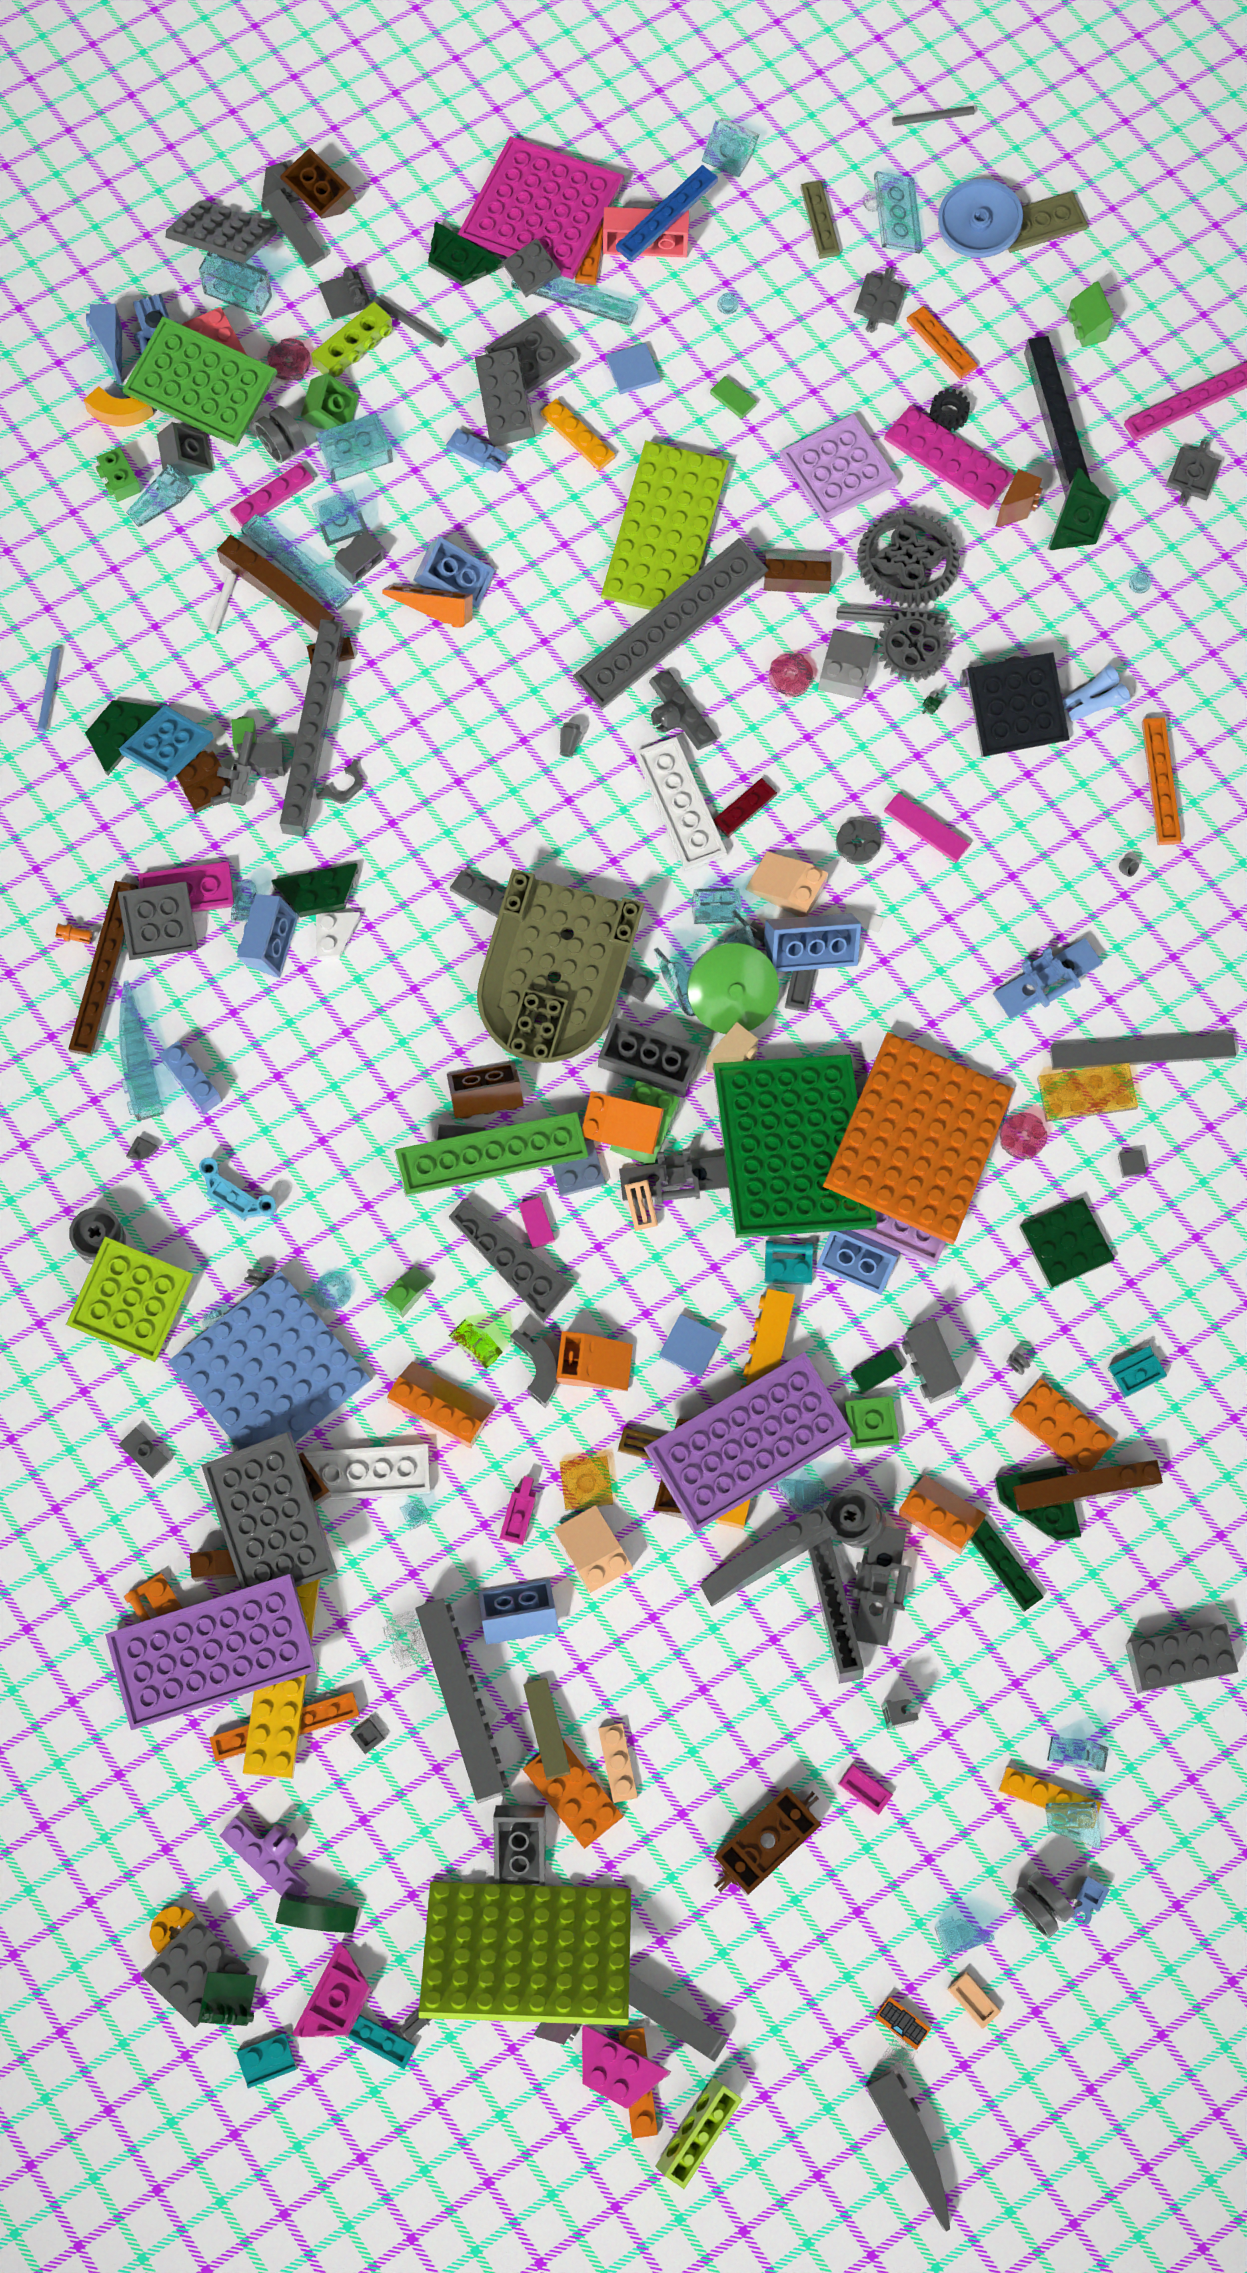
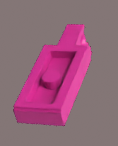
(519, 1513)

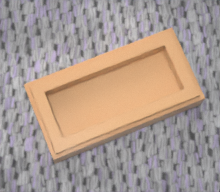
(974, 2000)

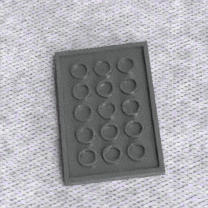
(269, 1514)

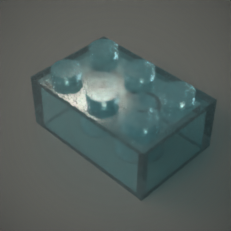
(235, 283)
(354, 447)

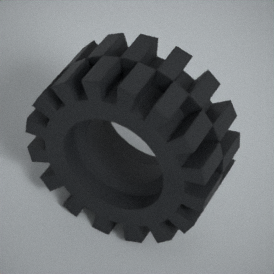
(952, 399)

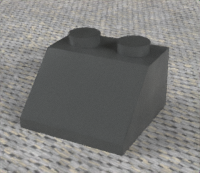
(185, 449)

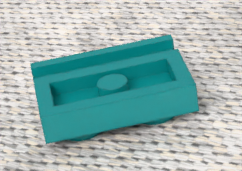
(1137, 1372)
(266, 2060)

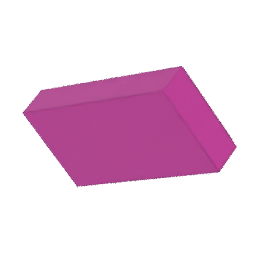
(536, 1222)
(865, 1789)

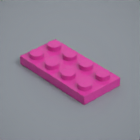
(207, 884)

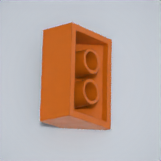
(941, 1514)

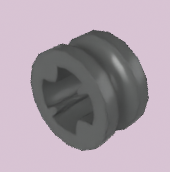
(255, 1278)
(1018, 1363)

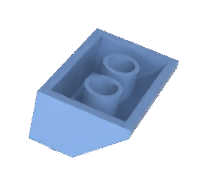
(267, 934)
(858, 1259)
(518, 1611)

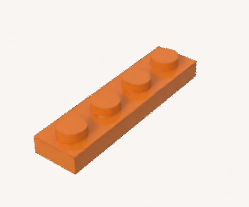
(642, 2112)

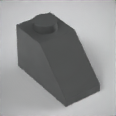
(266, 759)

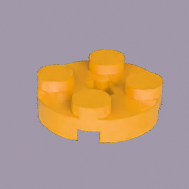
(163, 1922)

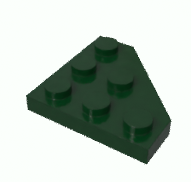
(1055, 1521)

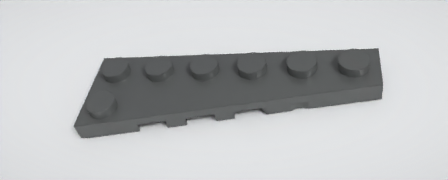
(523, 1271)

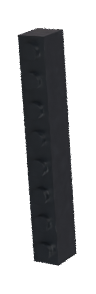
(1054, 409)

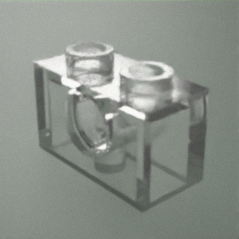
(405, 1624)

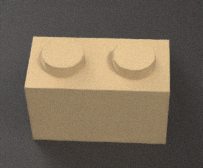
(734, 1047)

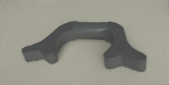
(349, 793)

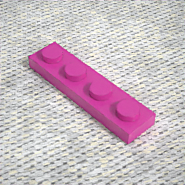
(272, 494)

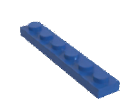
(666, 213)

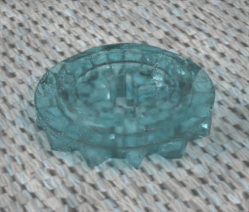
(330, 1301)

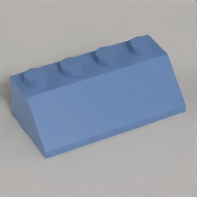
(813, 942)

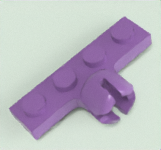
(267, 1854)

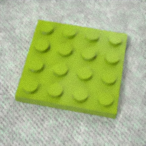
(129, 1299)

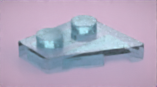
(1075, 1821)

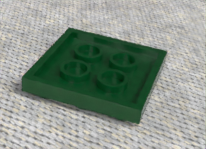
(1066, 1243)

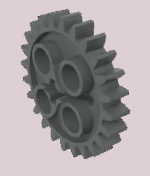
(928, 635)

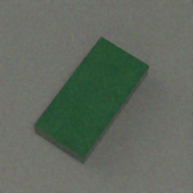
(876, 1371)

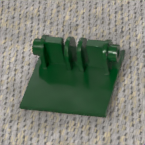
(228, 1999)

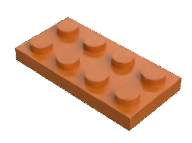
(1062, 1427)
(576, 1799)

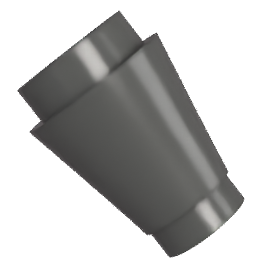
(569, 738)

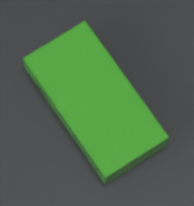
(733, 397)

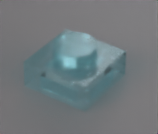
(415, 1513)

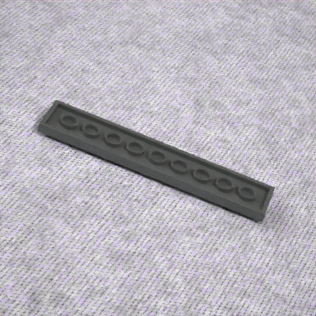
(670, 624)

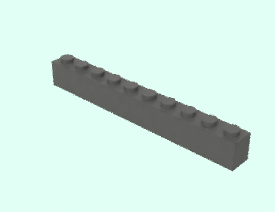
(312, 728)

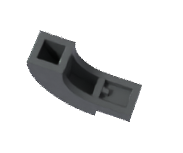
(544, 1382)

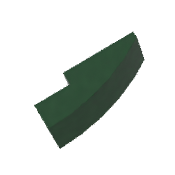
(316, 1914)

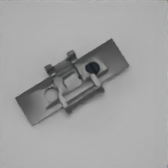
(677, 1170)
(872, 1586)

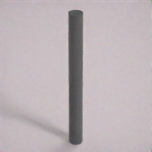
(930, 116)
(409, 321)

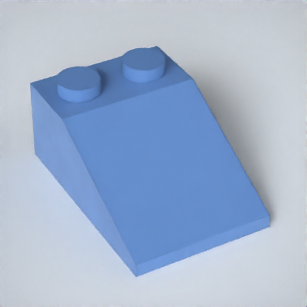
(107, 333)
(453, 570)

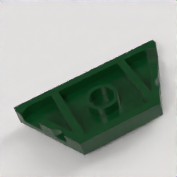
(459, 258)
(1080, 515)
(116, 727)
(318, 890)

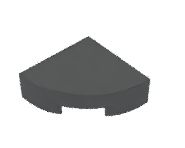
(141, 1149)

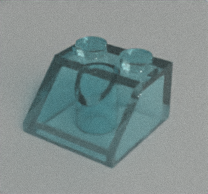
(730, 147)
(339, 517)

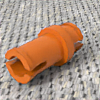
(69, 933)

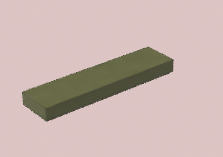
(820, 219)
(546, 1729)

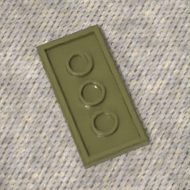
(1049, 221)

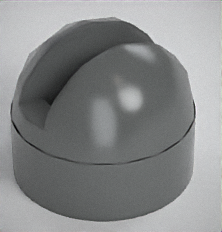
(1128, 866)

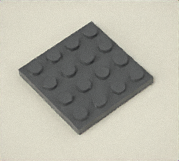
(221, 231)

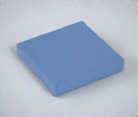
(632, 368)
(690, 1345)

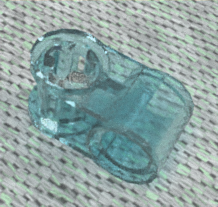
(241, 905)

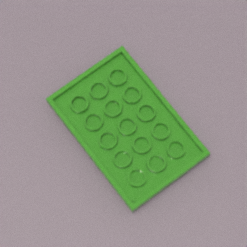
(200, 381)

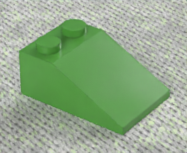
(658, 1098)

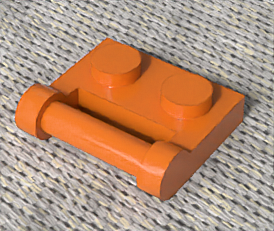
(159, 1595)

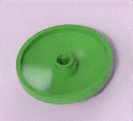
(732, 986)

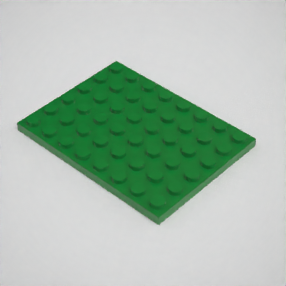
(780, 1140)

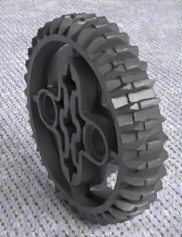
(908, 558)

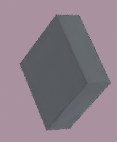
(1132, 1164)
(367, 1736)

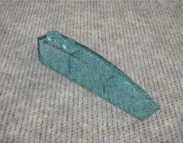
(136, 1061)

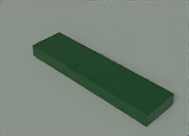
(1005, 1567)

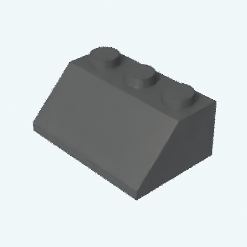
(931, 1361)

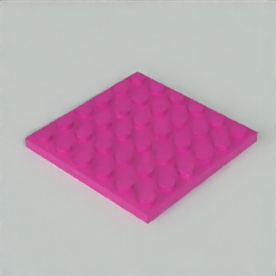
(541, 198)

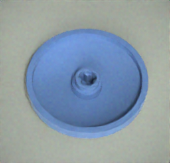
(980, 218)

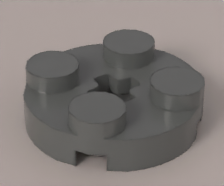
(858, 829)

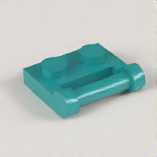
(788, 1270)

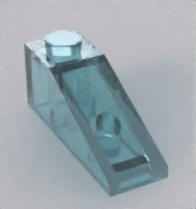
(162, 494)

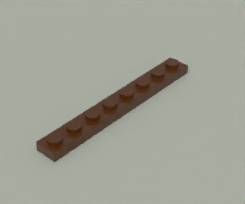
(100, 976)

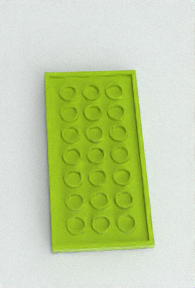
(664, 525)

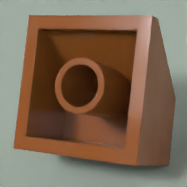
(1020, 498)

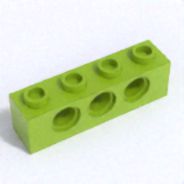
(356, 331)
(698, 2133)

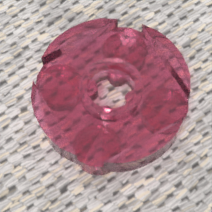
(294, 370)
(785, 685)
(1017, 1124)

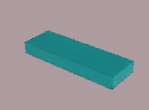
(382, 2041)

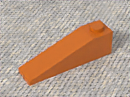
(441, 605)

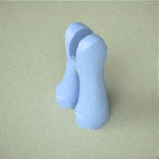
(1103, 681)

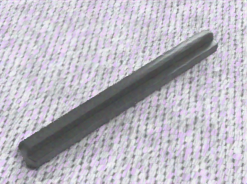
(880, 615)

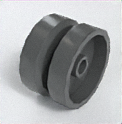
(280, 434)
(87, 1227)
(869, 1517)
(1042, 1904)

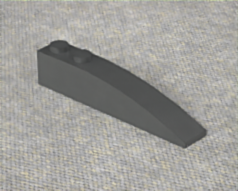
(769, 1554)
(835, 1613)
(910, 2137)

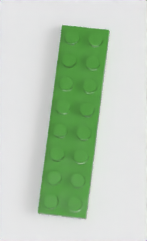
(491, 1154)

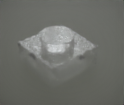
(899, 2054)

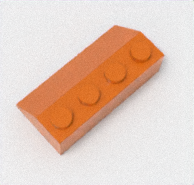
(440, 1404)

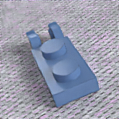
(475, 450)

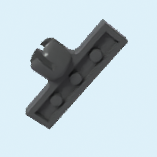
(679, 712)

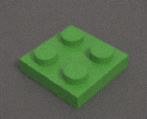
(872, 1422)

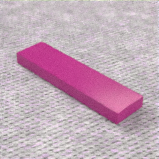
(927, 827)

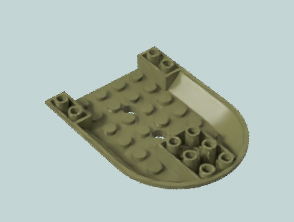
(530, 948)

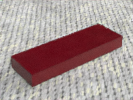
(745, 807)

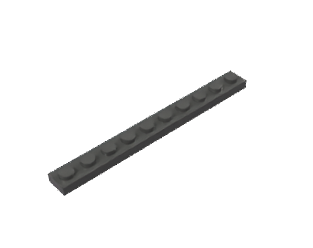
(491, 899)

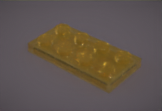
(1087, 1092)

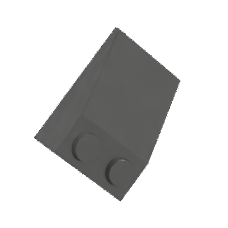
(519, 1844)

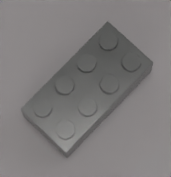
(505, 397)
(649, 1056)
(1181, 1658)

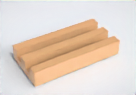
(641, 1204)

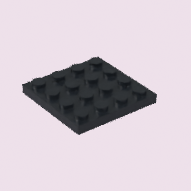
(1017, 704)

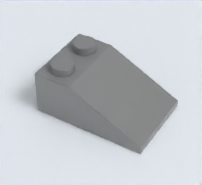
(846, 664)

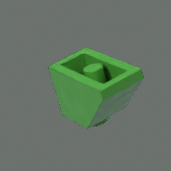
(407, 1291)

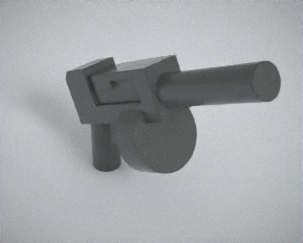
(239, 777)

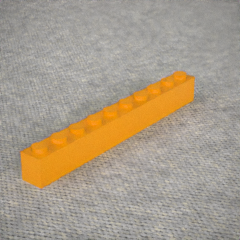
(766, 1357)

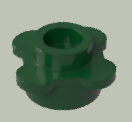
(931, 704)

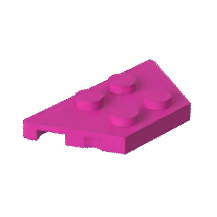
(335, 1999)
(617, 2069)

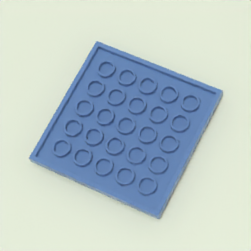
(269, 1367)

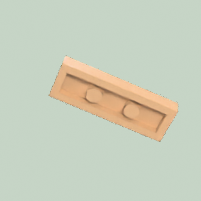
(617, 1763)

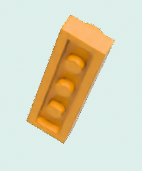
(577, 434)
(1037, 1791)

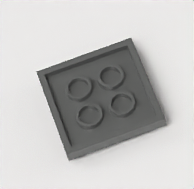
(539, 350)
(158, 920)
(183, 1967)

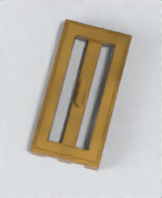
(626, 1431)

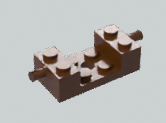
(744, 1857)

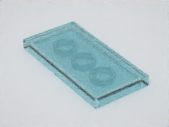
(898, 212)

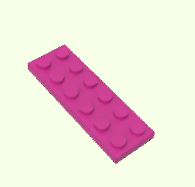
(949, 457)

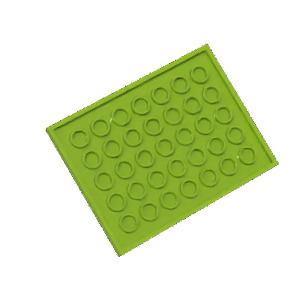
(527, 1953)

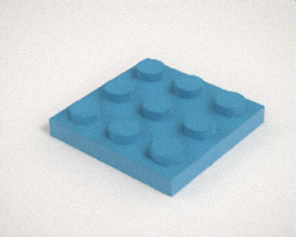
(166, 743)

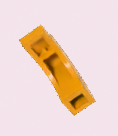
(115, 410)

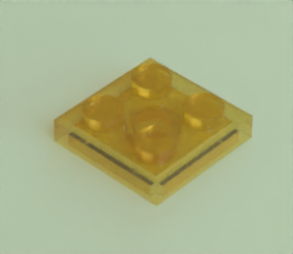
(586, 1483)

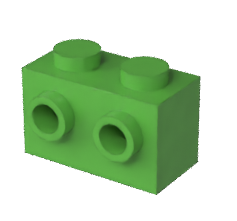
(118, 474)

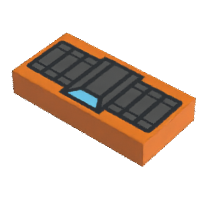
(902, 2023)

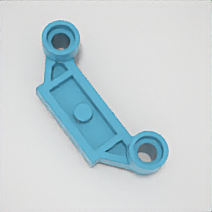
(232, 1197)

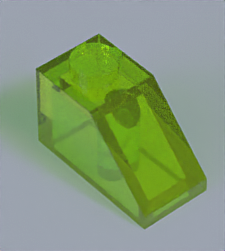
(476, 1343)

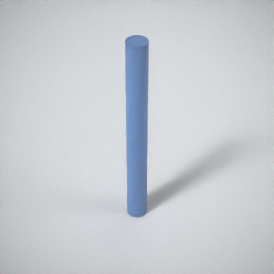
(48, 691)

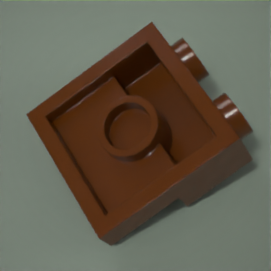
(200, 780)

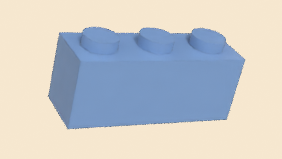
(190, 1077)

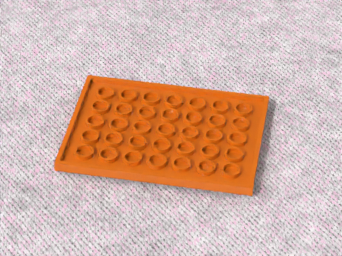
(919, 1138)

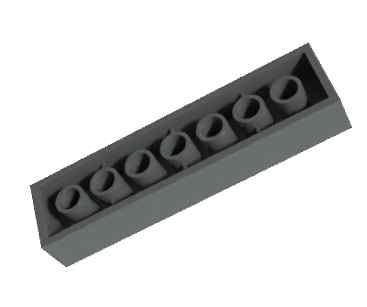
(461, 1704)

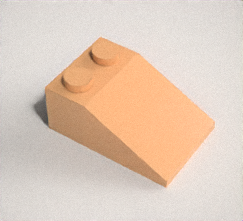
(788, 883)
(592, 1549)

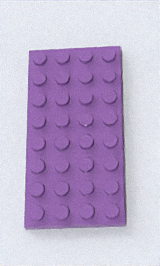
(748, 1442)
(211, 1652)

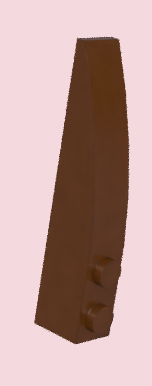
(271, 582)
(1089, 1485)

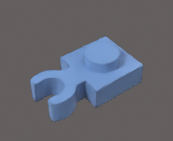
(1091, 1897)

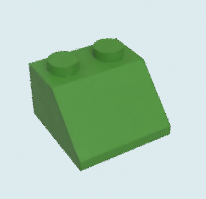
(1090, 315)
(328, 403)

